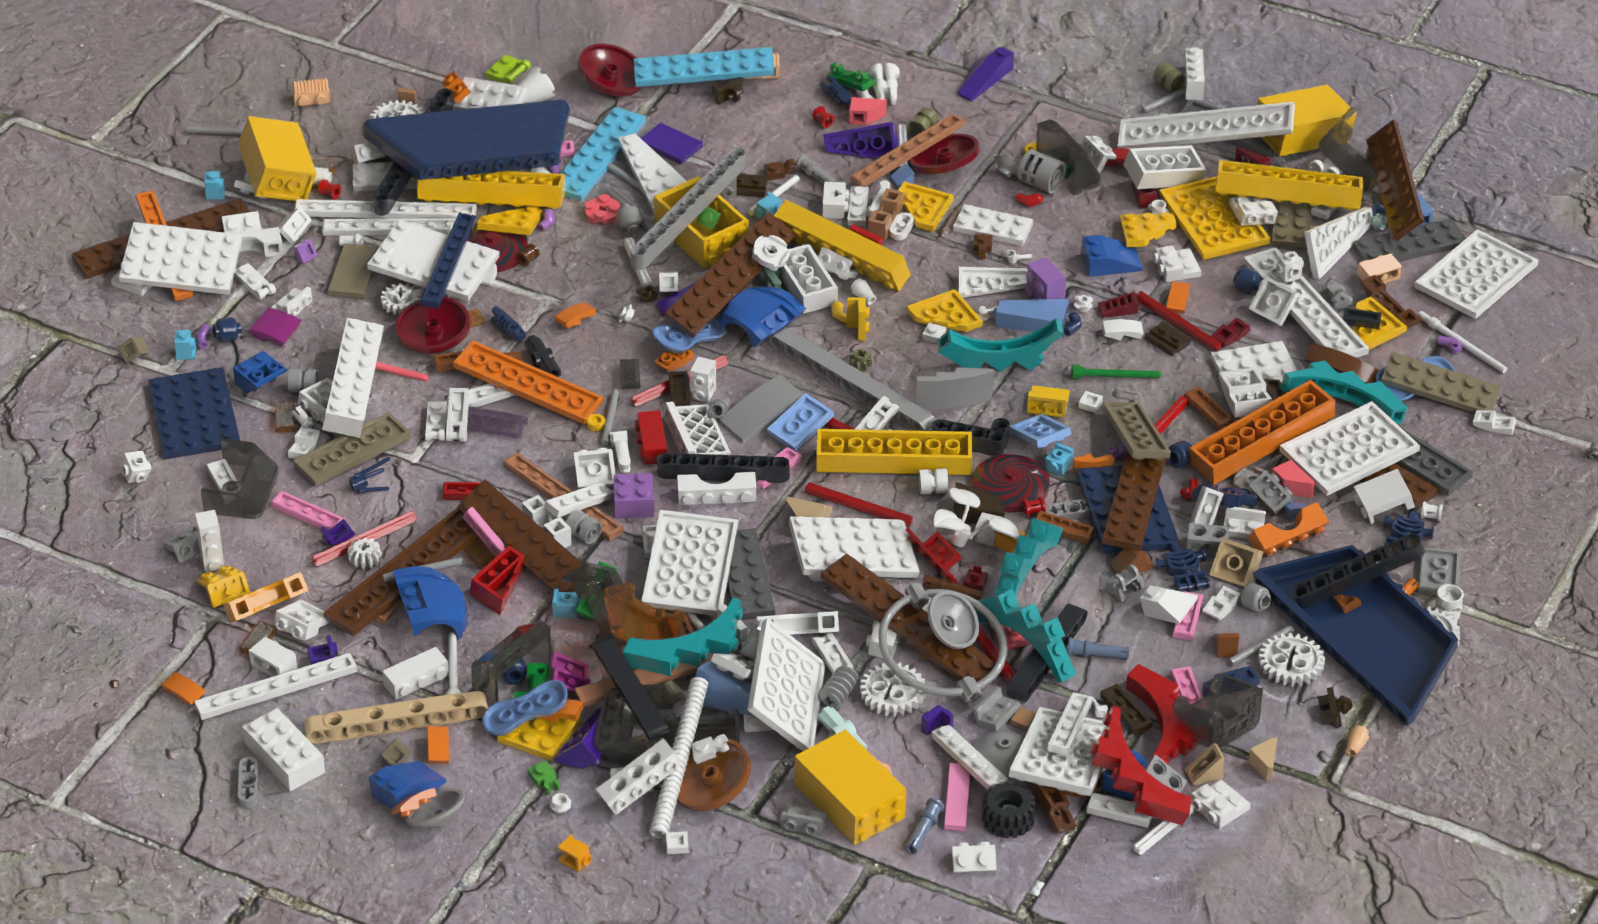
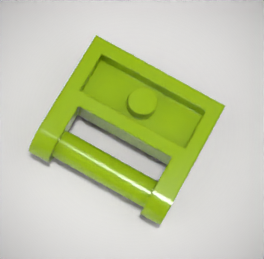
(507, 65)

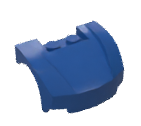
(761, 312)
(431, 599)

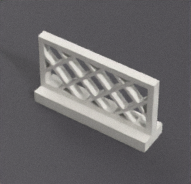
(682, 434)

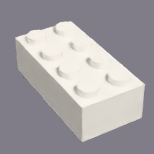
(1163, 166)
(808, 279)
(283, 749)

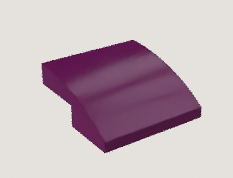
(275, 326)
(569, 671)

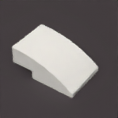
(1244, 391)

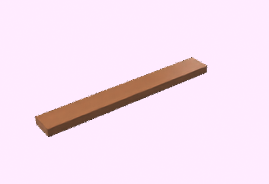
(907, 150)
(552, 488)
(594, 692)

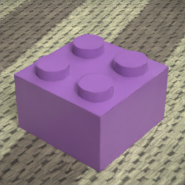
(1045, 280)
(633, 495)

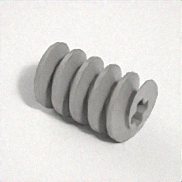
(838, 687)

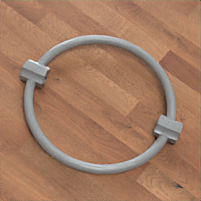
(967, 686)

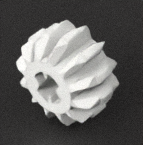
(364, 553)

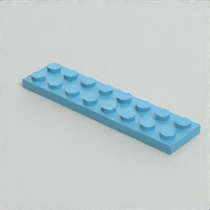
(704, 66)
(599, 151)

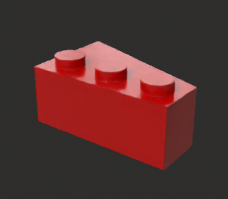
(498, 579)

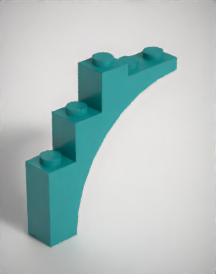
(1000, 353)
(1347, 387)
(1027, 551)
(1026, 621)
(690, 649)

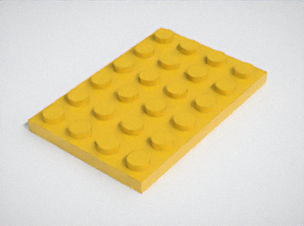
(1210, 219)

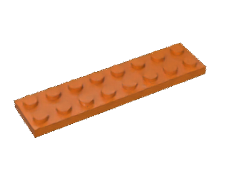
(528, 382)

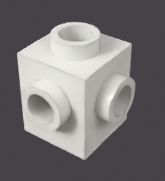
(1289, 266)
(135, 467)

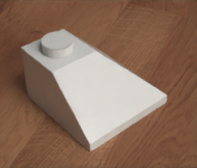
(1167, 603)

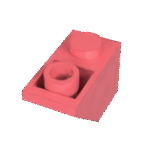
(866, 110)
(1295, 479)

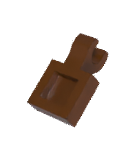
(778, 170)
(982, 243)

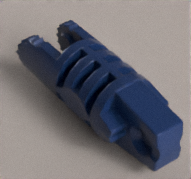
(837, 92)
(507, 324)

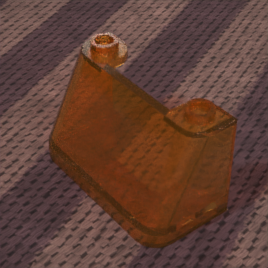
(635, 619)

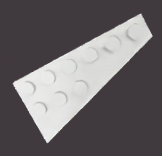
(649, 168)
(1333, 239)

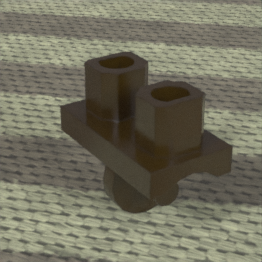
(730, 90)
(1336, 706)

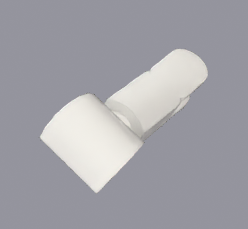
(620, 442)

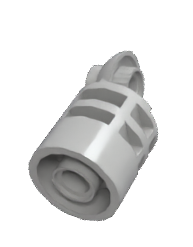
(1035, 169)

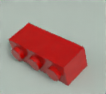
(650, 436)

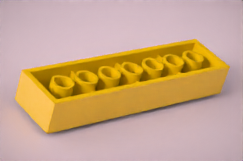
(1289, 185)
(497, 188)
(867, 256)
(893, 451)

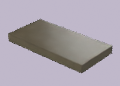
(351, 273)

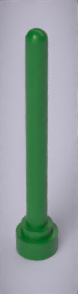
(1079, 372)

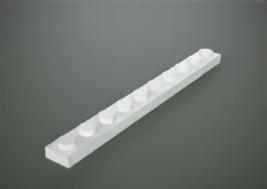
(400, 210)

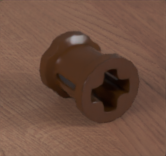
(531, 252)

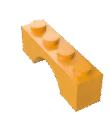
(265, 597)

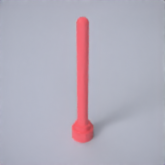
(402, 372)

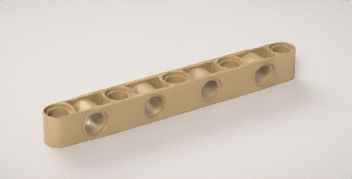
(395, 717)

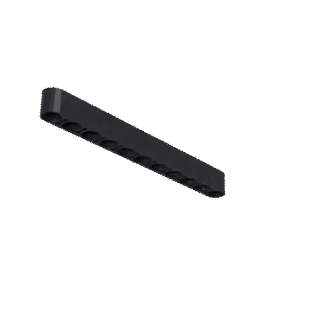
(397, 176)

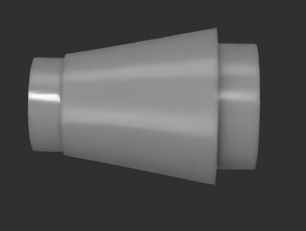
(720, 407)

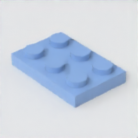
(800, 422)
(1040, 430)

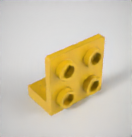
(1048, 401)
(224, 585)

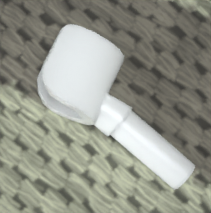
(1012, 257)
(984, 313)
(1100, 710)

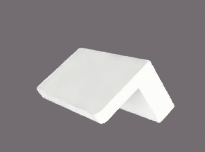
(294, 224)

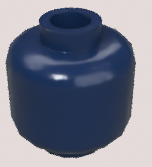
(1247, 280)
(226, 329)
(1179, 454)
(516, 673)

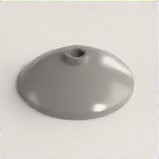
(953, 619)
(1000, 749)
(438, 810)

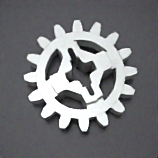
(399, 297)

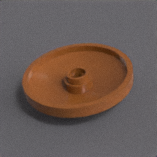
(715, 780)

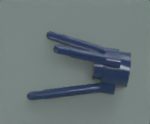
(359, 479)

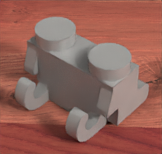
(1340, 298)
(1118, 584)

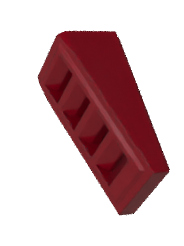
(1254, 158)
(1144, 196)
(1123, 304)

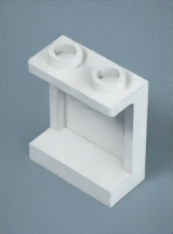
(1382, 494)

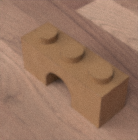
(890, 206)

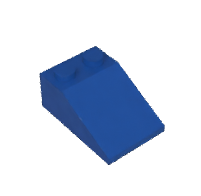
(1108, 256)
(400, 781)

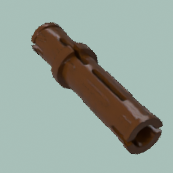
(935, 583)

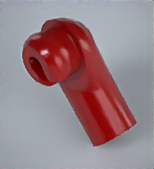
(1029, 201)
(1187, 493)

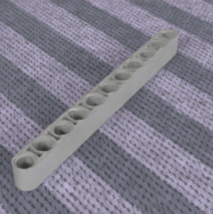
(687, 208)
(849, 379)

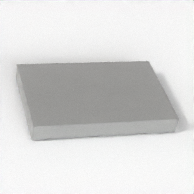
(1438, 569)

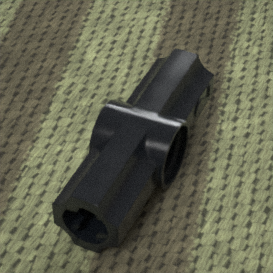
(542, 356)

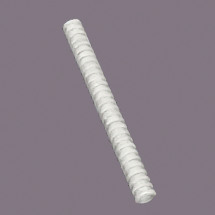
(681, 746)

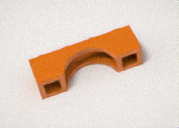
(1308, 521)

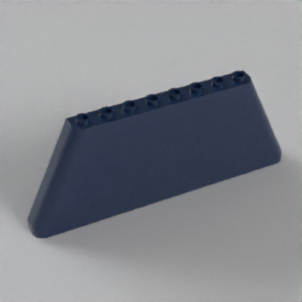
(473, 139)
(1383, 643)

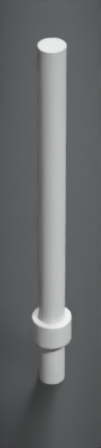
(1436, 324)

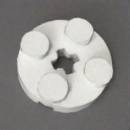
(769, 260)

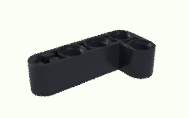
(984, 440)

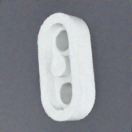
(901, 226)

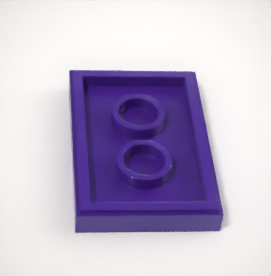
(672, 143)

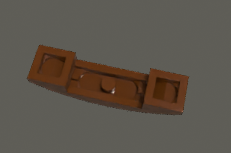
(1377, 290)
(1341, 362)

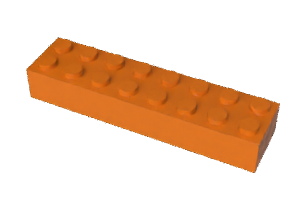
(1262, 432)

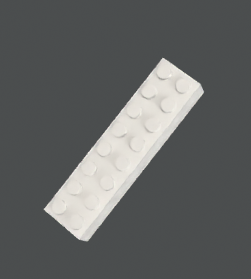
(353, 377)

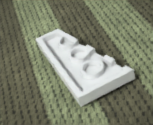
(987, 280)

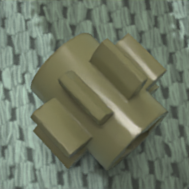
(860, 360)

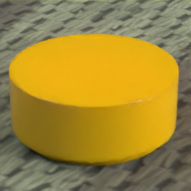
(595, 422)

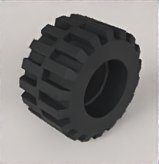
(1008, 822)

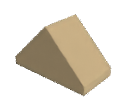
(1263, 758)
(1207, 766)

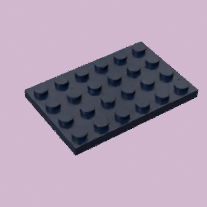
(193, 412)
(1099, 489)

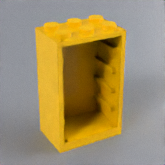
(1315, 114)
(276, 159)
(696, 240)
(850, 786)

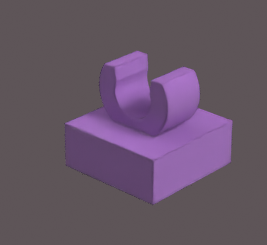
(305, 251)

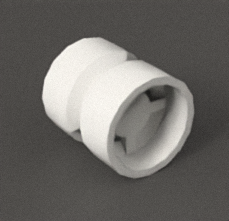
(933, 481)
(1450, 600)

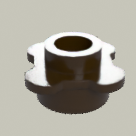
(647, 294)

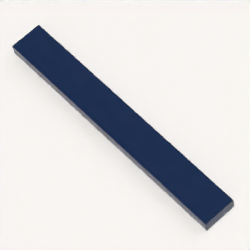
(448, 260)

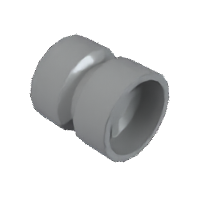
(300, 380)
(584, 527)

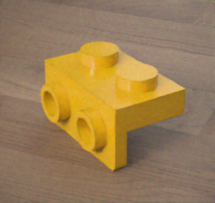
(857, 315)

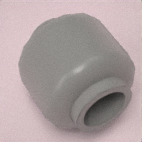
(628, 217)
(1255, 597)

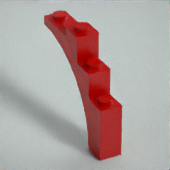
(1159, 696)
(1130, 776)

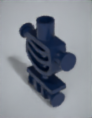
(1232, 496)
(1406, 525)
(1184, 568)

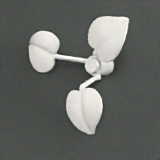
(962, 532)

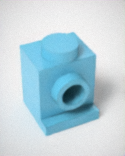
(214, 185)
(768, 204)
(185, 345)
(1059, 459)
(565, 604)

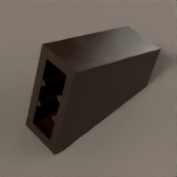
(988, 504)

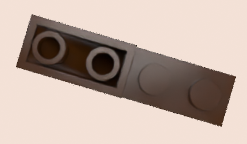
(1054, 805)

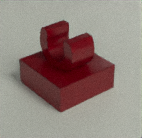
(976, 578)

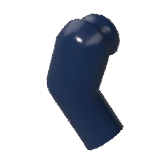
(1075, 324)

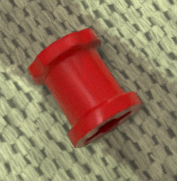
(823, 117)
(329, 189)
(1033, 506)

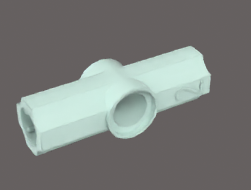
(835, 723)

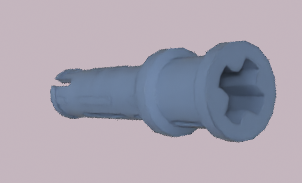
(1087, 648)
(927, 819)

